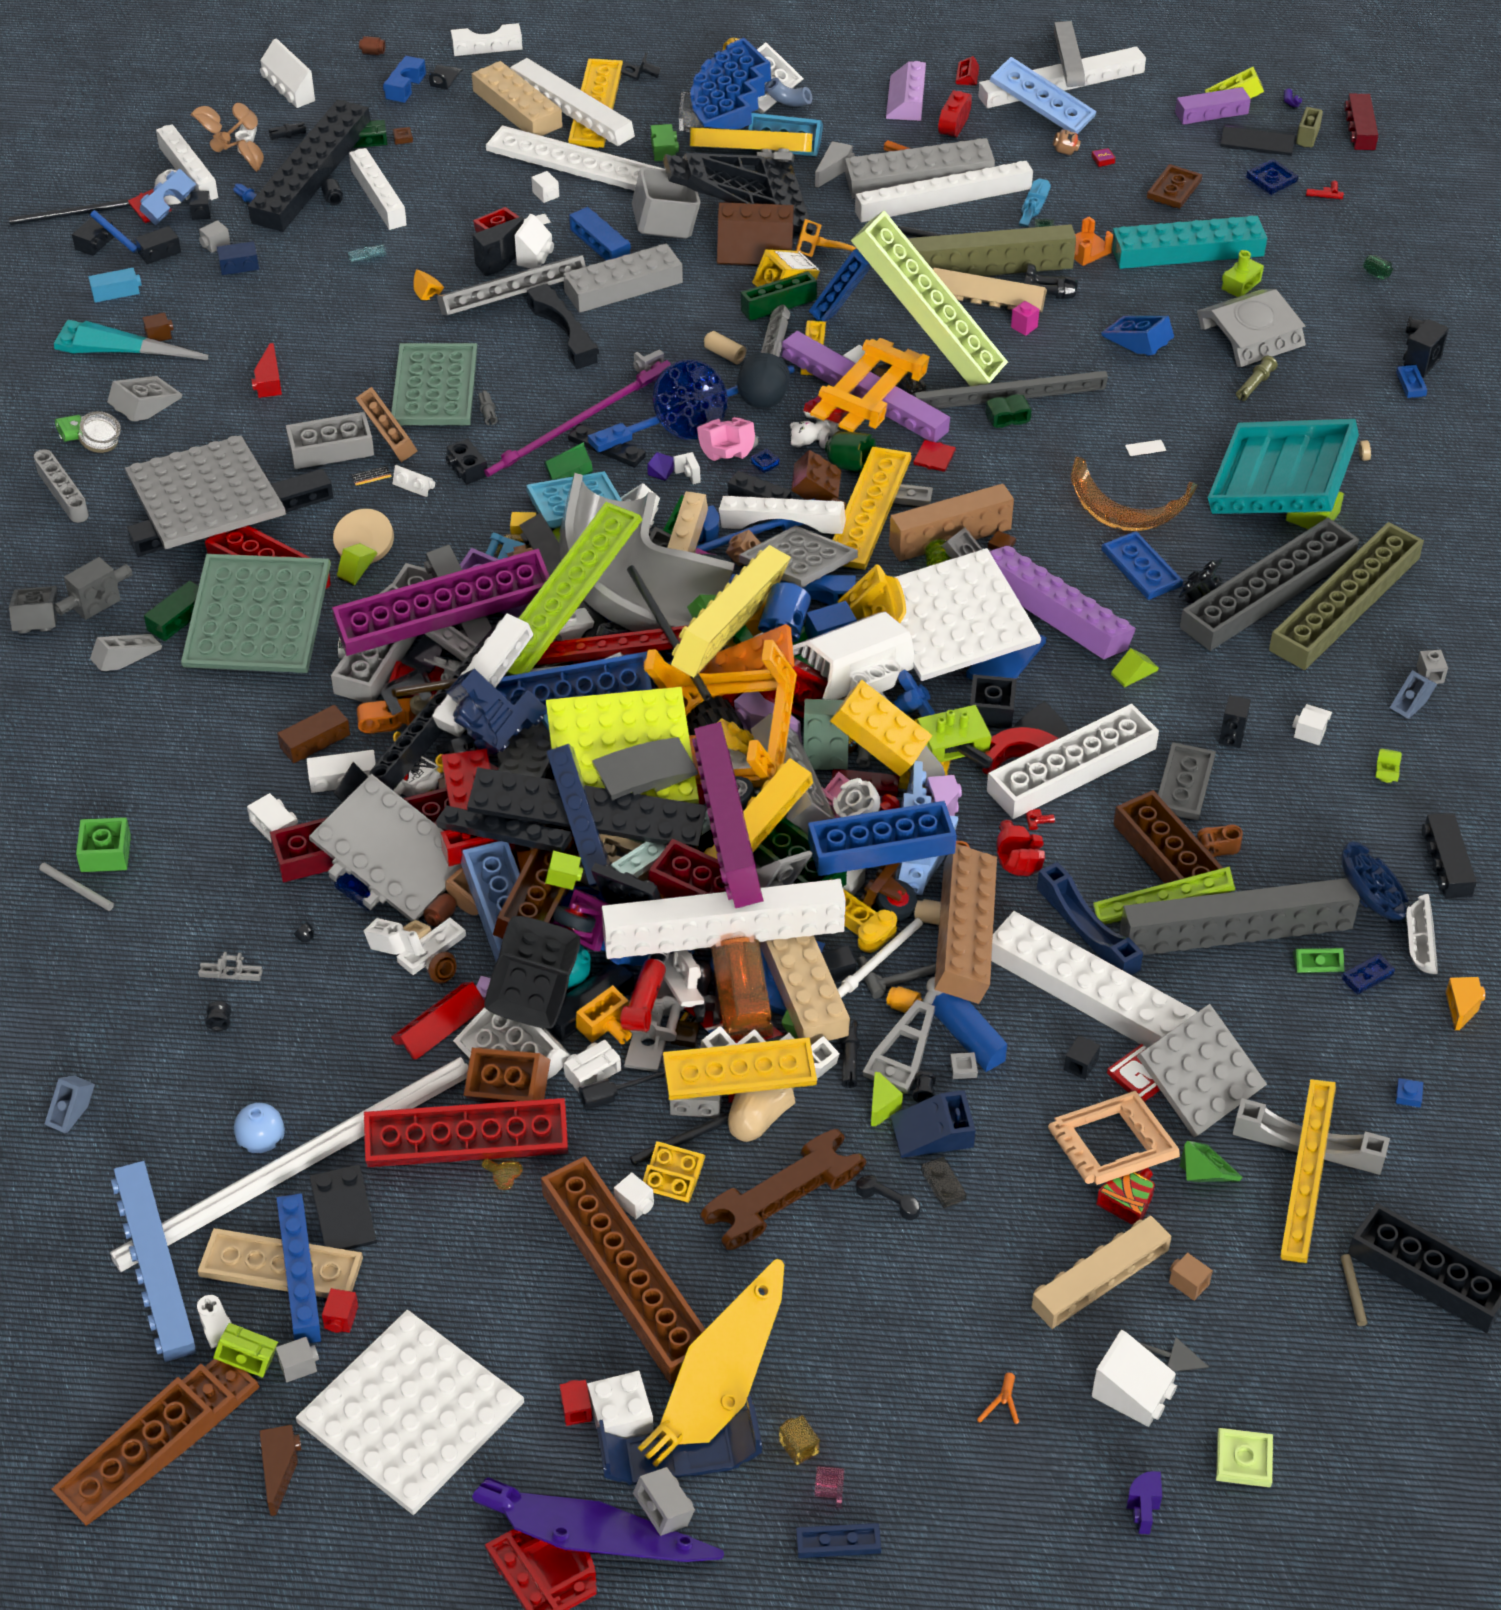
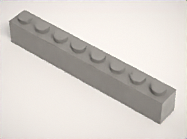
(507, 285)

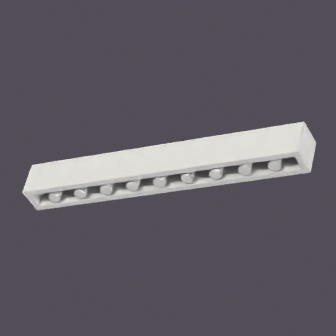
(1096, 70)
(576, 103)
(944, 191)

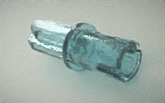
(367, 253)

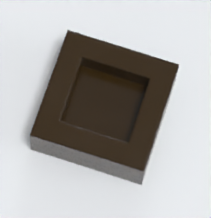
(686, 1034)

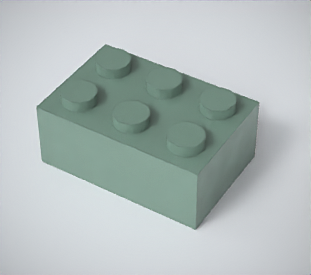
(824, 741)

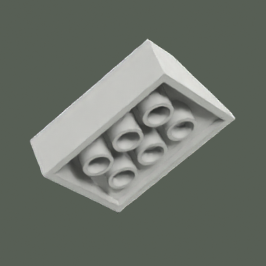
(779, 69)
(499, 1033)

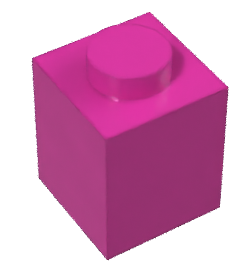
(1025, 318)

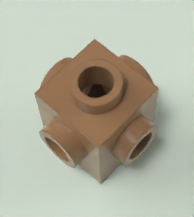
(741, 543)

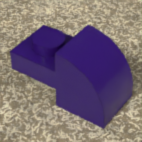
(1144, 1496)

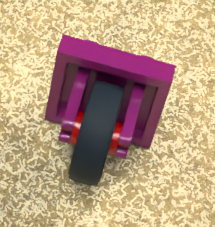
(583, 918)

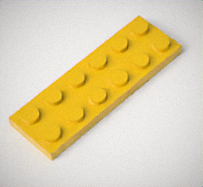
(739, 1068)

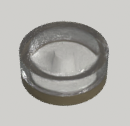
(99, 432)

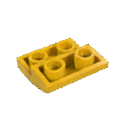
(673, 1171)

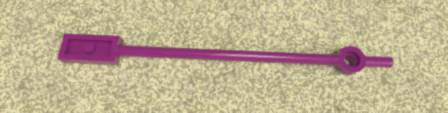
(643, 379)

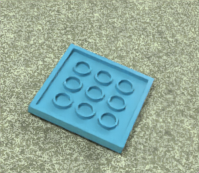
(551, 496)

